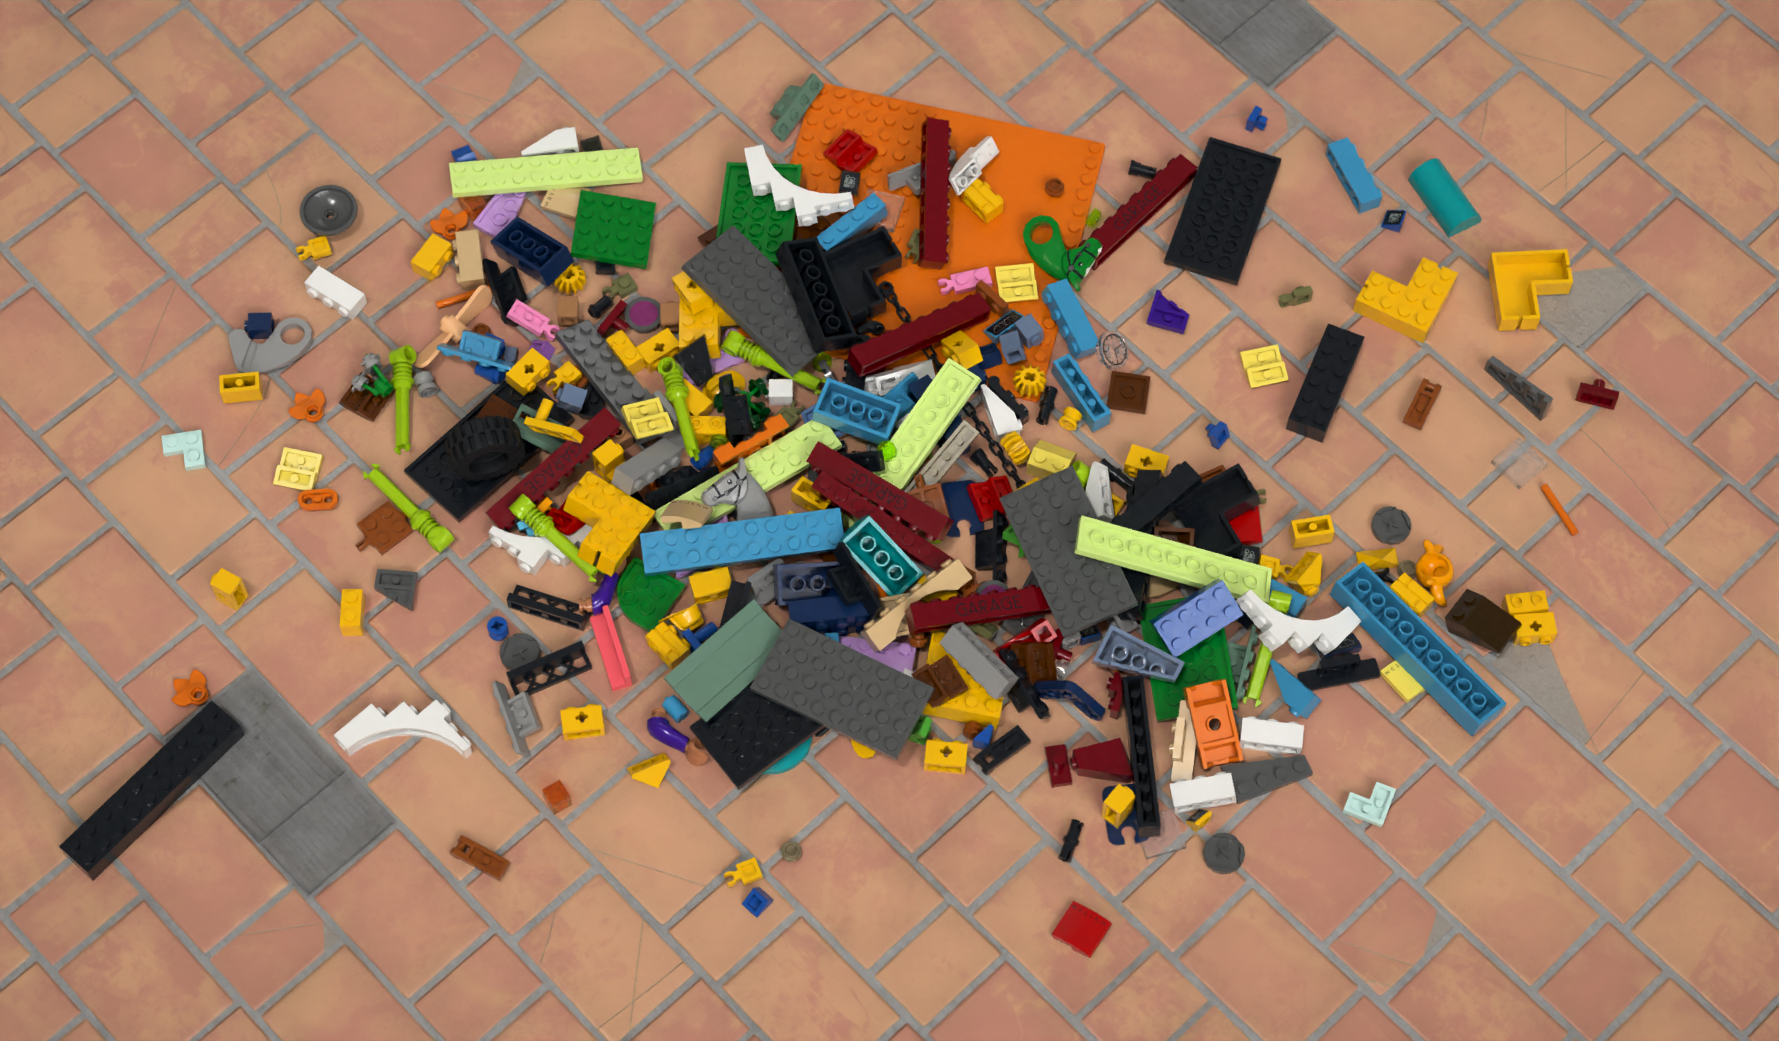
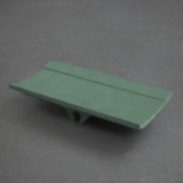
(725, 662)

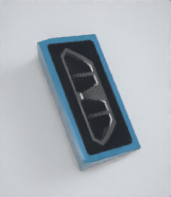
(1002, 326)

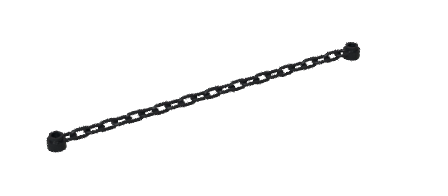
(887, 294)

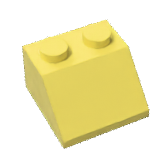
(1048, 459)

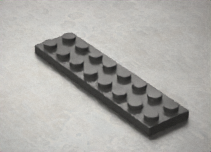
(603, 369)

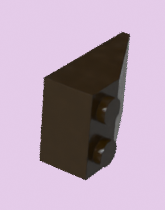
(1481, 622)

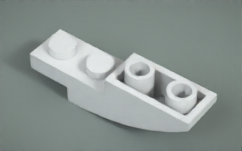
(970, 164)
(883, 382)

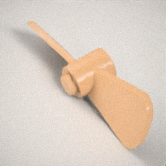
(454, 326)

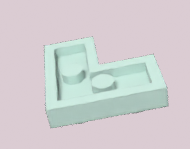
(186, 443)
(1373, 809)

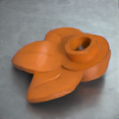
(449, 222)
(308, 404)
(189, 688)

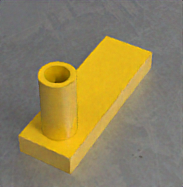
(540, 424)

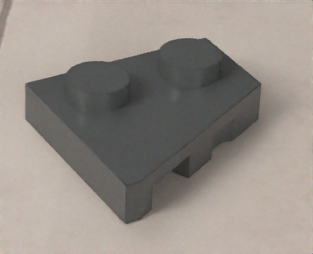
(397, 586)

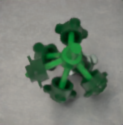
(758, 410)

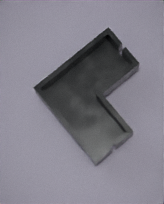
(856, 267)
(1213, 506)

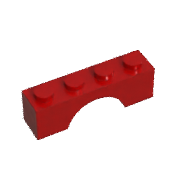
(1037, 632)

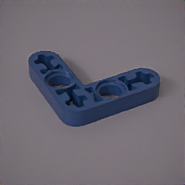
(1074, 693)

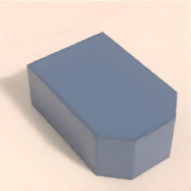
(510, 354)

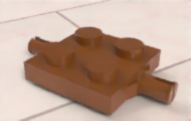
(930, 495)
(383, 528)

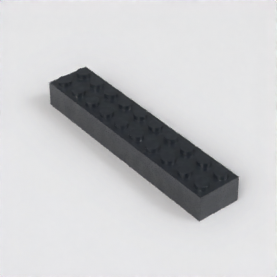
(151, 790)

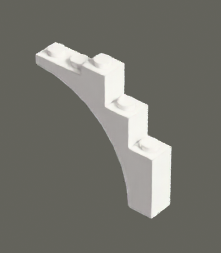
(787, 195)
(534, 551)
(1299, 633)
(404, 720)

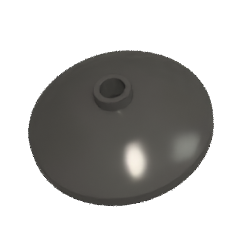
(326, 202)

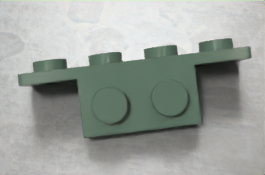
(793, 105)
(1239, 658)

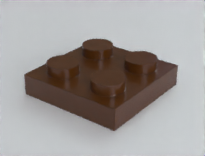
(1128, 392)

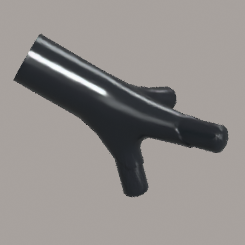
(1382, 575)

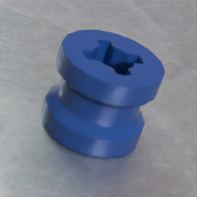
(499, 633)

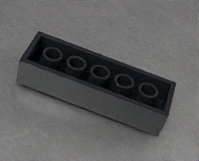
(816, 295)
(1325, 383)

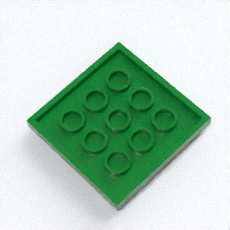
(613, 229)

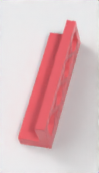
(611, 650)

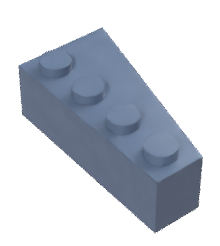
(1132, 655)

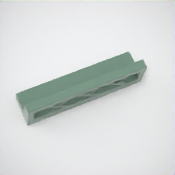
(541, 440)

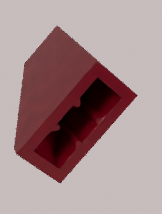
(1102, 761)

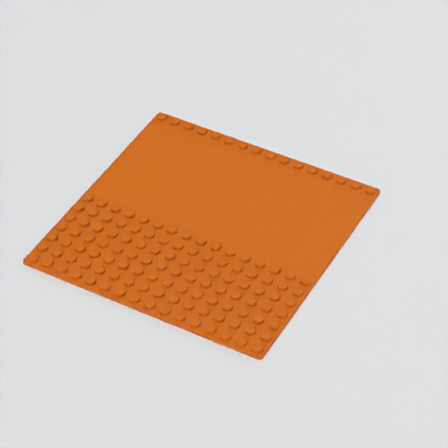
(1016, 173)

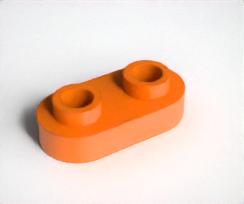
(318, 499)

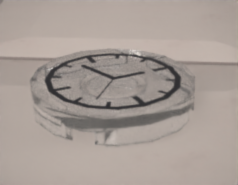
(1112, 350)

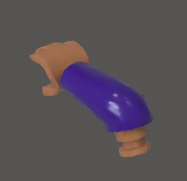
(604, 594)
(660, 730)

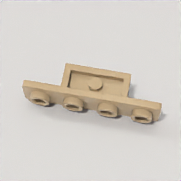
(1184, 745)

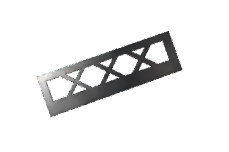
(736, 600)
(548, 612)
(547, 663)

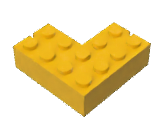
(1519, 278)
(1407, 308)
(704, 322)
(614, 521)
(969, 706)

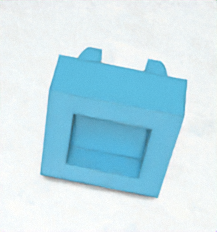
(521, 526)

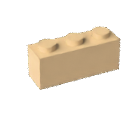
(468, 259)

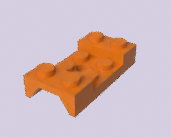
(727, 456)
(1209, 702)

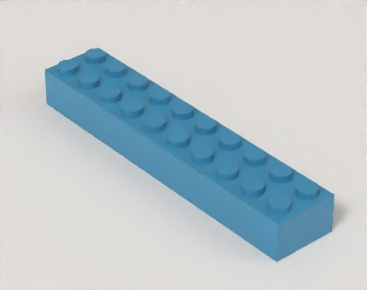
(741, 541)
(1418, 649)

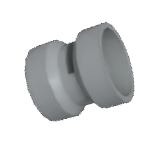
(425, 384)

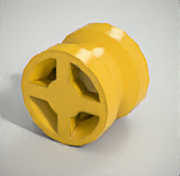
(1070, 418)

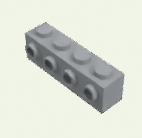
(647, 466)
(978, 660)

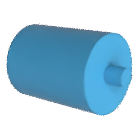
(675, 708)

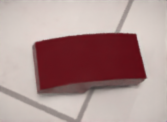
(1115, 693)

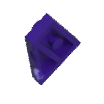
(1167, 315)

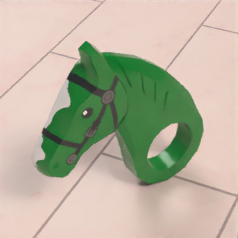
(1054, 257)

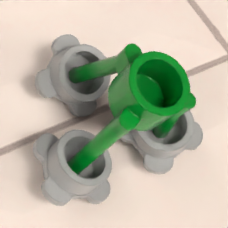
(372, 366)

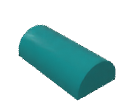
(1443, 197)
(880, 556)

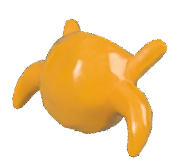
(1434, 571)

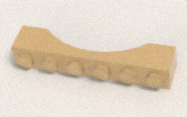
(884, 629)

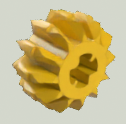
(571, 280)
(1029, 381)
(1015, 447)

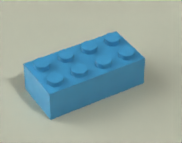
(856, 412)

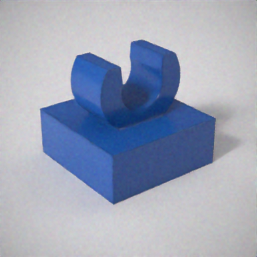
(1256, 120)
(1217, 434)

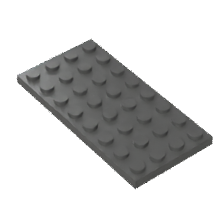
(753, 296)
(1046, 525)
(842, 689)

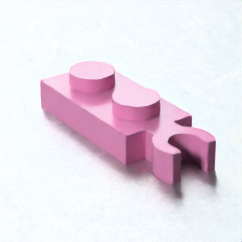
(965, 281)
(531, 320)

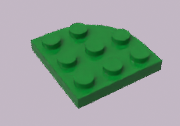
(646, 598)

